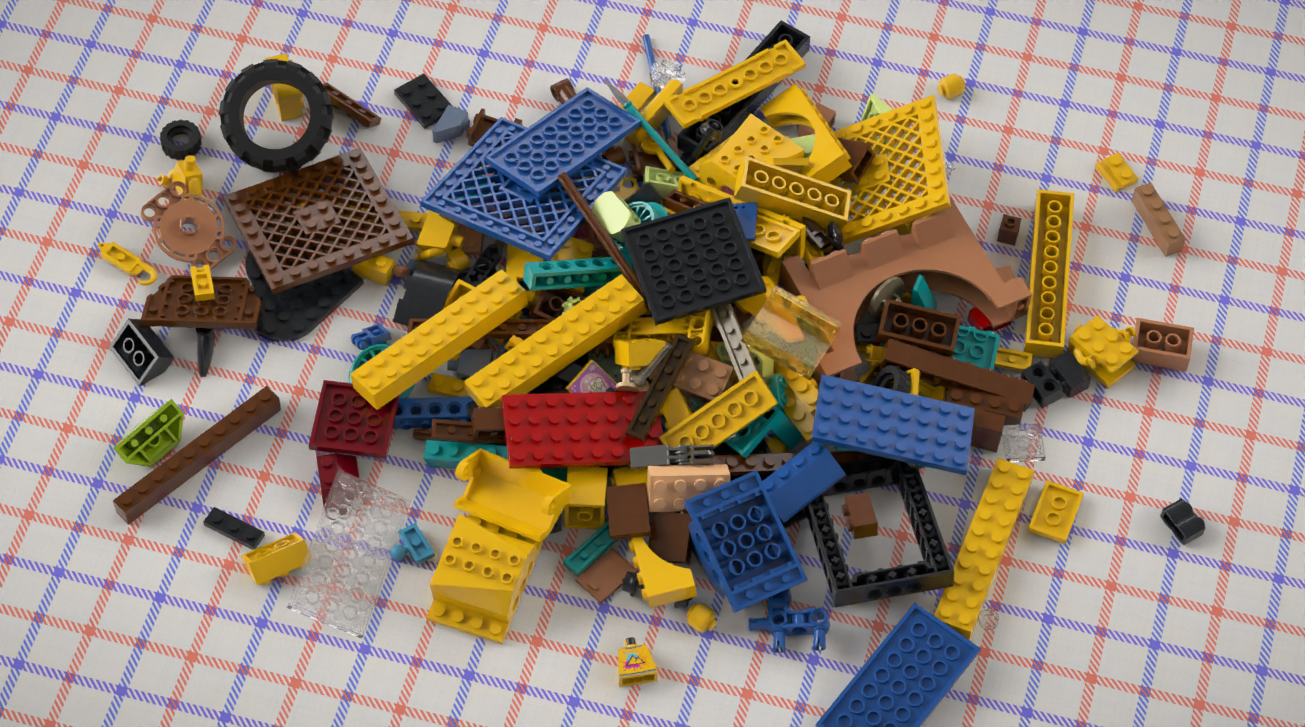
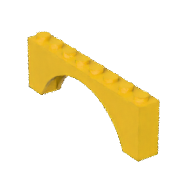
(796, 108)
(661, 580)

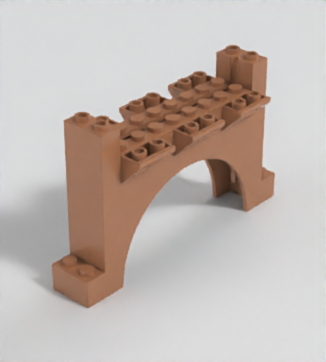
(937, 249)

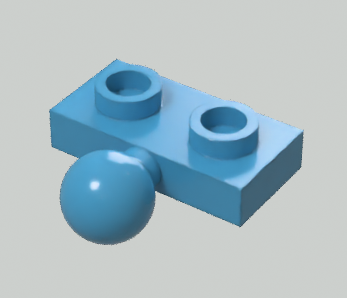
(414, 543)

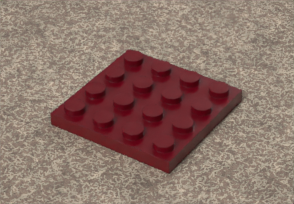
(350, 423)

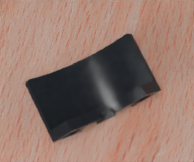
(425, 291)

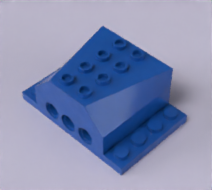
(743, 542)

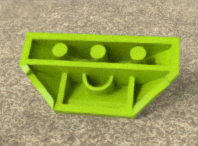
(153, 436)

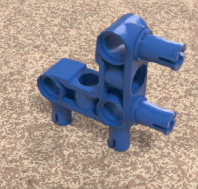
(794, 622)

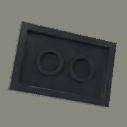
(422, 100)

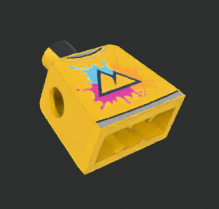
(635, 664)

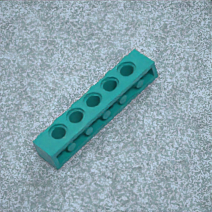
(571, 273)

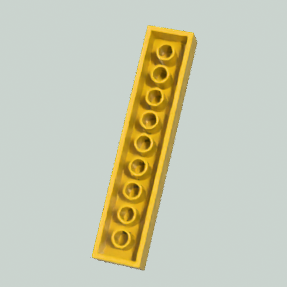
(1049, 273)
(439, 339)
(557, 344)
(984, 546)

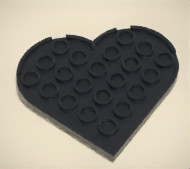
(303, 307)

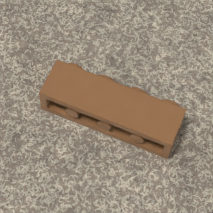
(1158, 219)

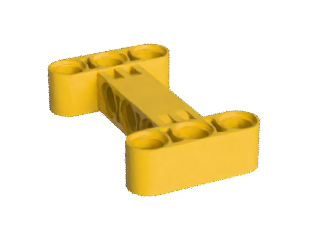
(685, 326)

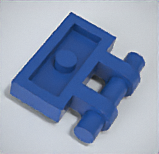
(371, 335)

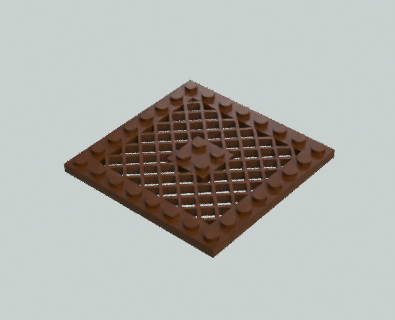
(317, 220)

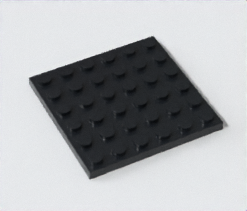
(693, 261)

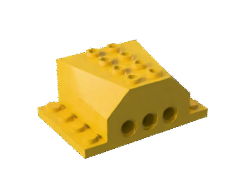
(752, 140)
(481, 578)

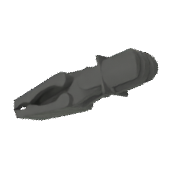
(664, 455)

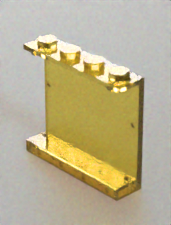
(792, 332)

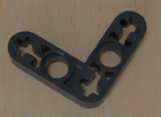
(484, 259)

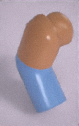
(404, 271)

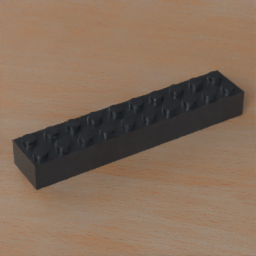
(736, 114)

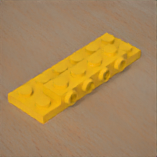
(801, 399)

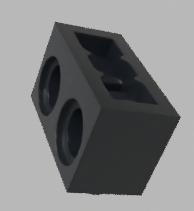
(1044, 382)

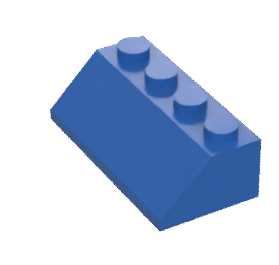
(802, 480)

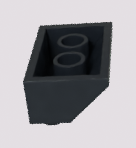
(141, 351)

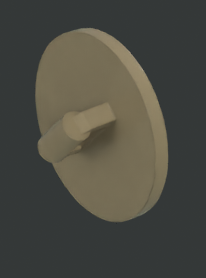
(890, 289)

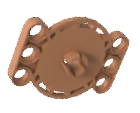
(188, 244)

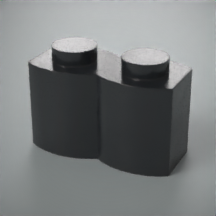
(1182, 521)

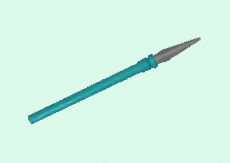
(630, 108)

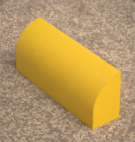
(655, 112)

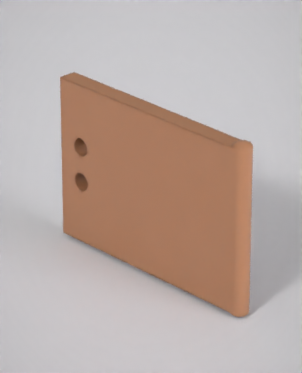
(605, 575)

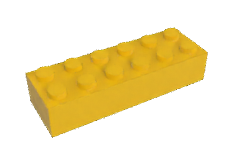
(791, 193)

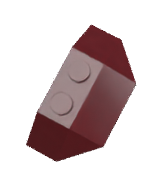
(329, 464)

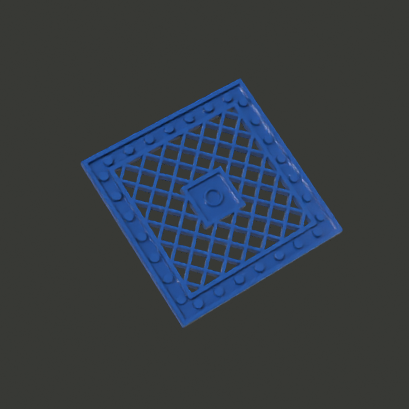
(543, 244)

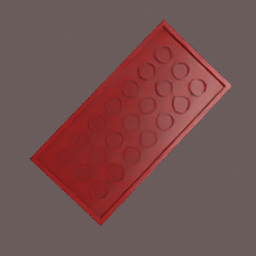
(572, 429)

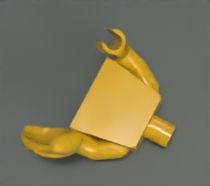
(186, 172)
(437, 237)

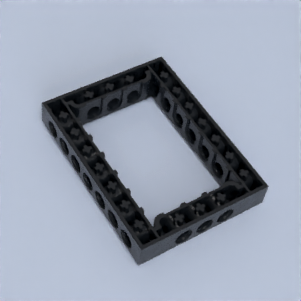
(925, 575)

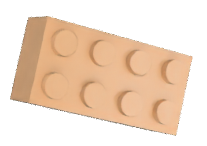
(673, 484)

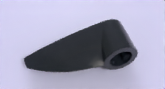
(205, 348)

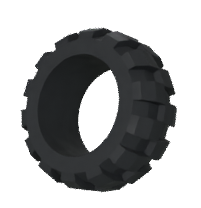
(256, 77)

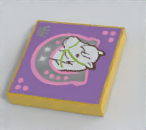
(591, 379)

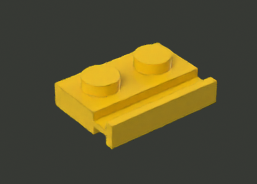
(1116, 172)

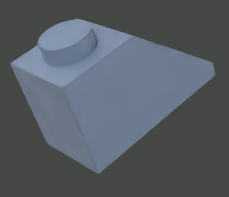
(451, 124)

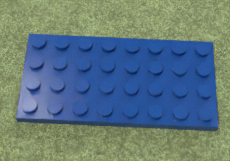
(562, 141)
(893, 424)
(904, 675)

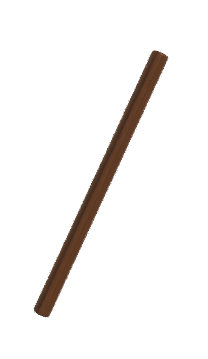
(601, 233)

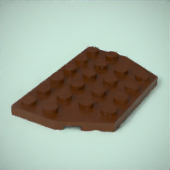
(175, 305)

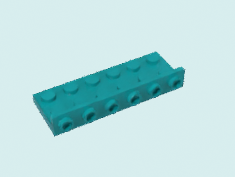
(975, 346)

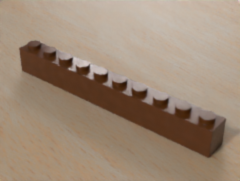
(197, 455)

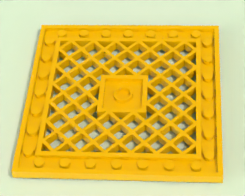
(879, 174)

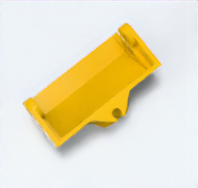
(511, 498)

